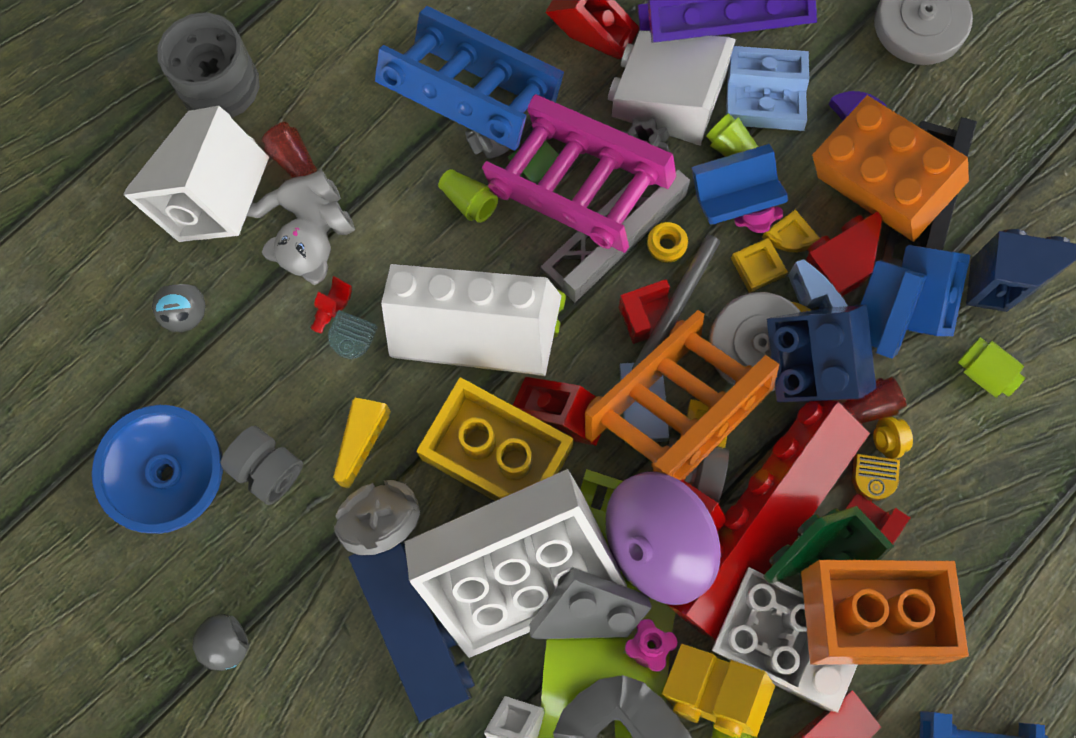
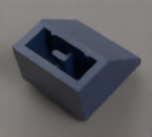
(1015, 267)
(822, 354)

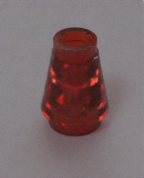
(288, 150)
(879, 403)

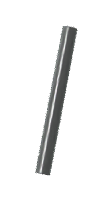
(680, 296)

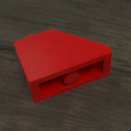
(595, 24)
(557, 405)

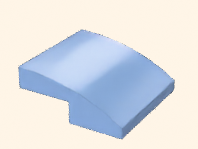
(768, 87)

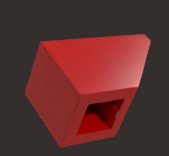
(850, 255)

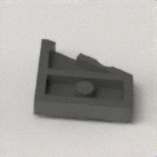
(589, 609)

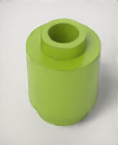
(992, 368)

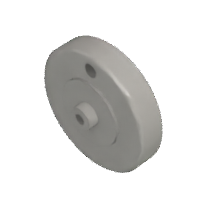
(923, 29)
(742, 327)

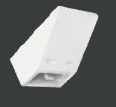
(770, 634)

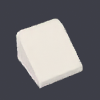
(515, 720)

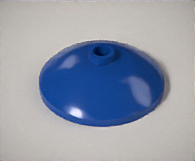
(131, 466)

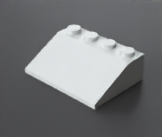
(505, 560)

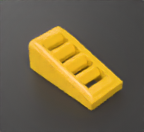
(361, 432)

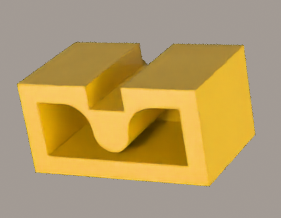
(718, 691)

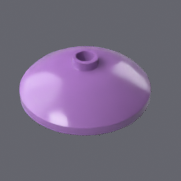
(662, 538)

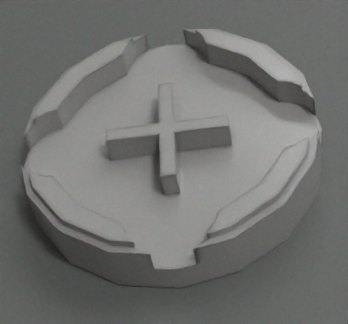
(376, 518)

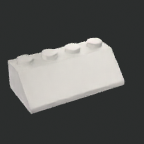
(470, 318)

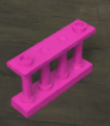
(581, 135)

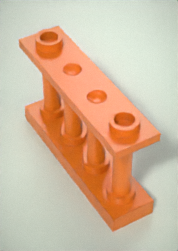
(697, 436)

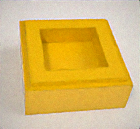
(759, 265)

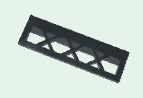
(936, 232)

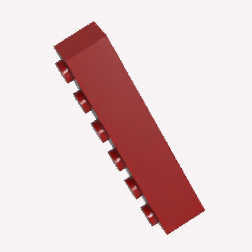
(777, 504)

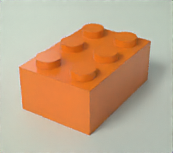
(891, 167)
(883, 612)

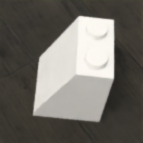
(672, 83)
(200, 177)

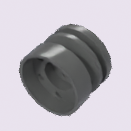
(208, 64)

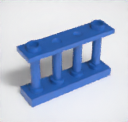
(478, 54)

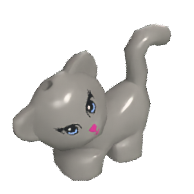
(303, 243)

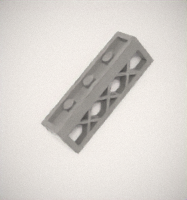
(601, 260)

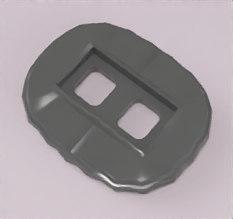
(623, 700)

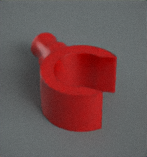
(330, 304)

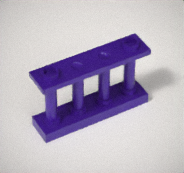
(700, 18)

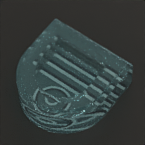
(351, 335)

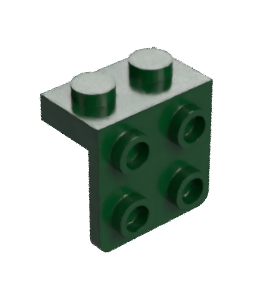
(832, 537)

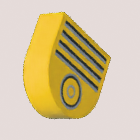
(875, 476)

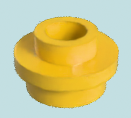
(667, 231)
(893, 437)

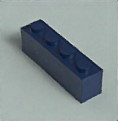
(412, 634)

